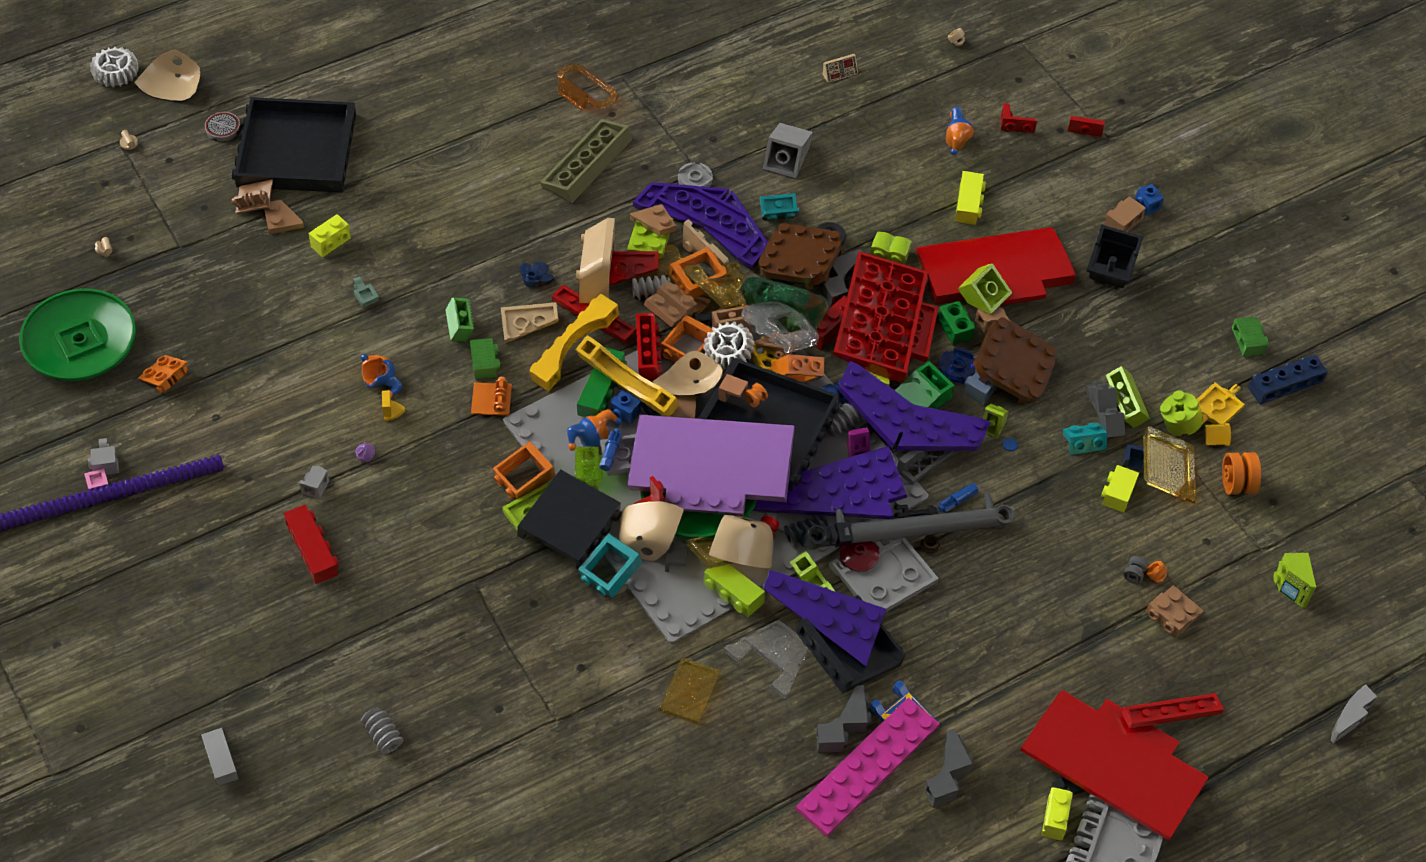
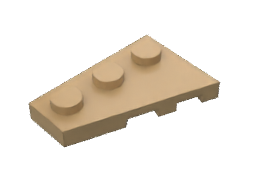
(695, 241)
(525, 319)

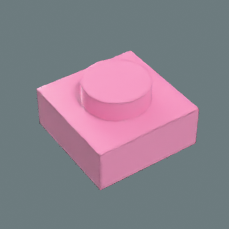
(96, 479)

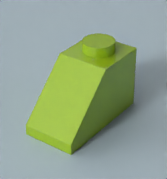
(997, 417)

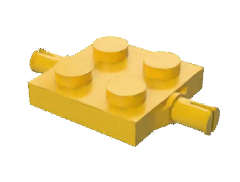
(1219, 404)

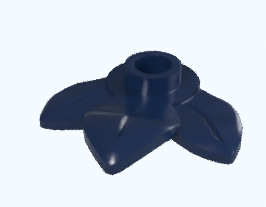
(535, 273)

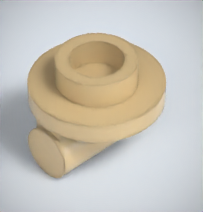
(128, 141)
(104, 247)

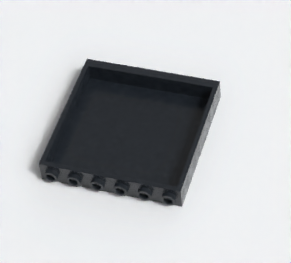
(295, 144)
(787, 404)

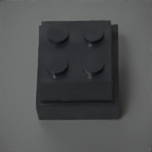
(1114, 256)

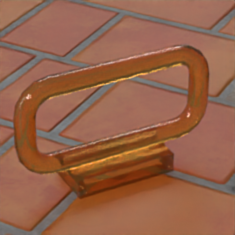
(577, 95)

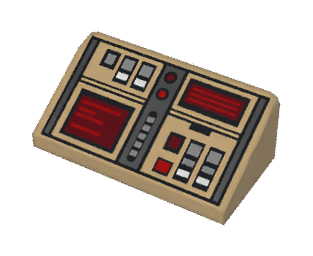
(840, 68)

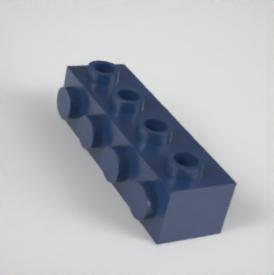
(1287, 379)

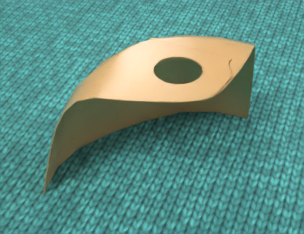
(160, 78)
(680, 376)
(652, 521)
(743, 544)

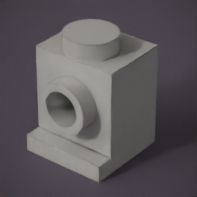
(314, 482)

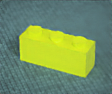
(970, 198)

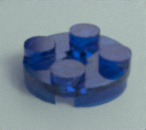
(955, 373)

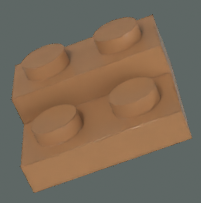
(670, 304)
(1174, 611)

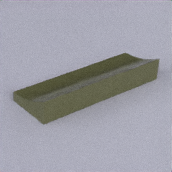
(587, 159)

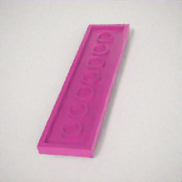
(867, 767)

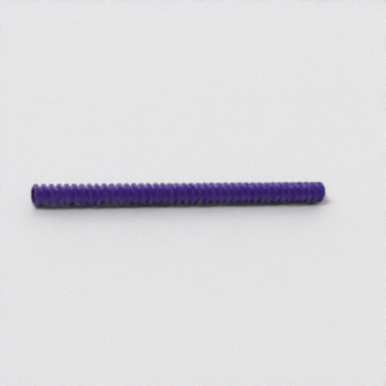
(110, 492)

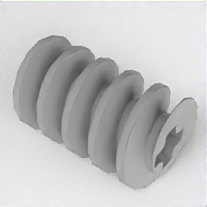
(649, 287)
(845, 416)
(382, 730)

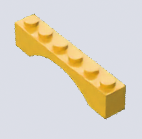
(597, 315)
(617, 371)

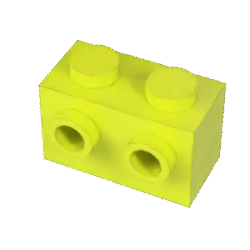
(329, 235)

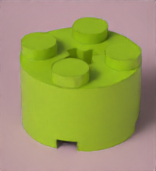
(1181, 413)

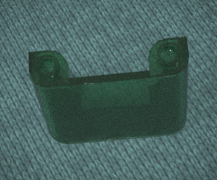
(762, 290)

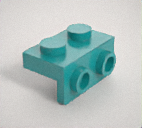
(779, 206)
(1085, 438)

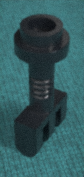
(905, 513)

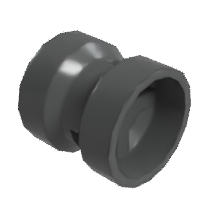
(1135, 569)

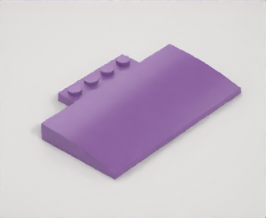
(712, 462)

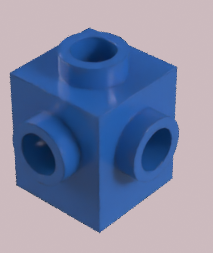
(1149, 198)
(626, 406)

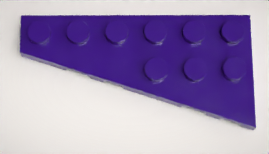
(839, 617)

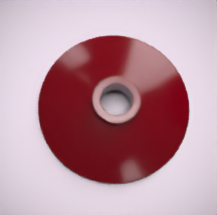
(858, 560)

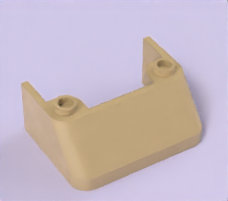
(596, 260)

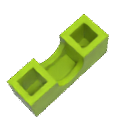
(808, 571)

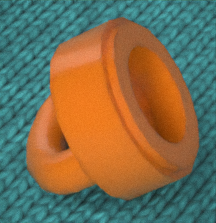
(1157, 571)

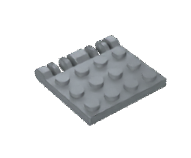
(893, 579)
(1113, 837)

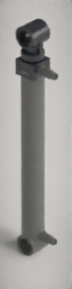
(844, 533)

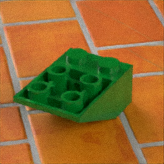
(927, 387)

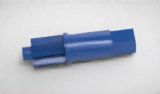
(611, 448)
(958, 497)

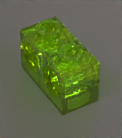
(588, 468)

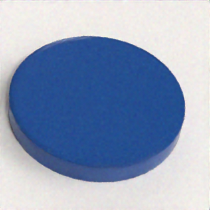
(1010, 444)

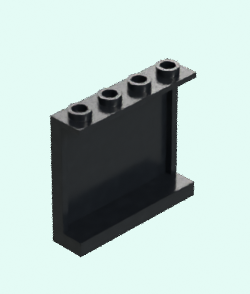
(570, 517)
(845, 669)

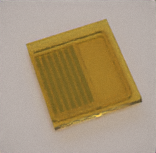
(1169, 464)

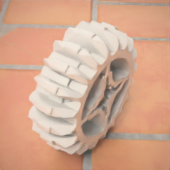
(114, 67)
(731, 336)

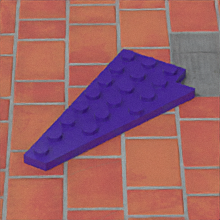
(856, 485)

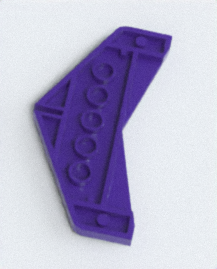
(712, 210)
(917, 425)

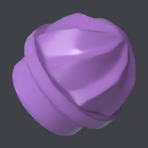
(365, 452)

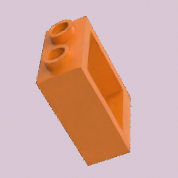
(681, 279)
(691, 327)
(795, 367)
(515, 460)

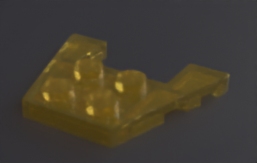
(722, 290)

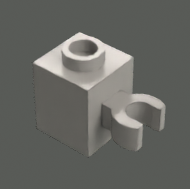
(104, 457)

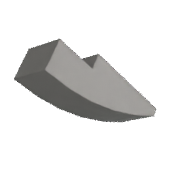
(1353, 713)
(219, 757)

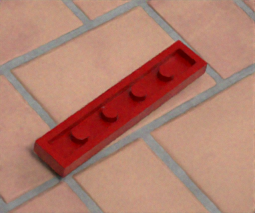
(570, 300)
(1172, 710)

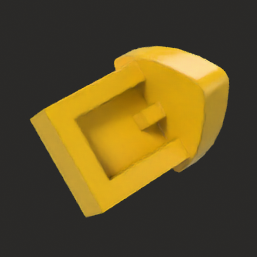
(391, 409)
(1218, 434)

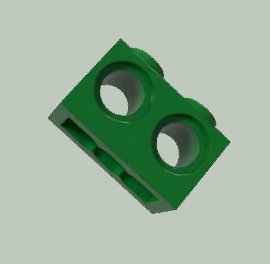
(956, 322)

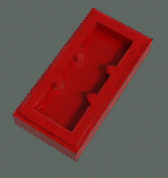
(1086, 126)

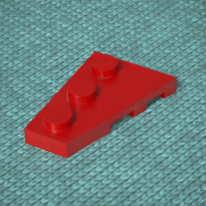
(632, 264)

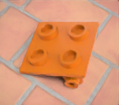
(164, 372)
(492, 398)

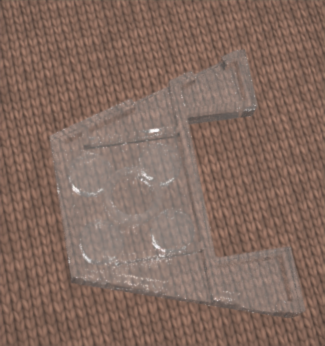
(779, 647)

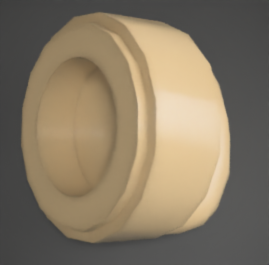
(956, 35)

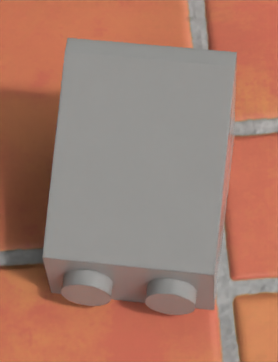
(787, 150)

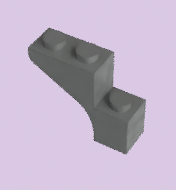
(840, 274)
(1105, 403)
(854, 719)
(956, 763)

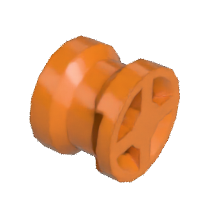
(755, 395)

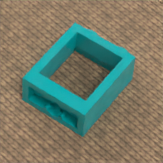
(633, 562)

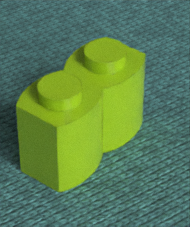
(891, 247)

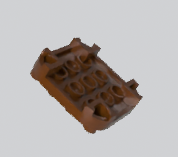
(800, 254)
(1015, 360)

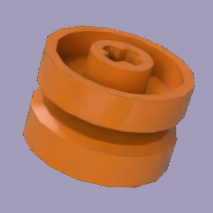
(1241, 473)

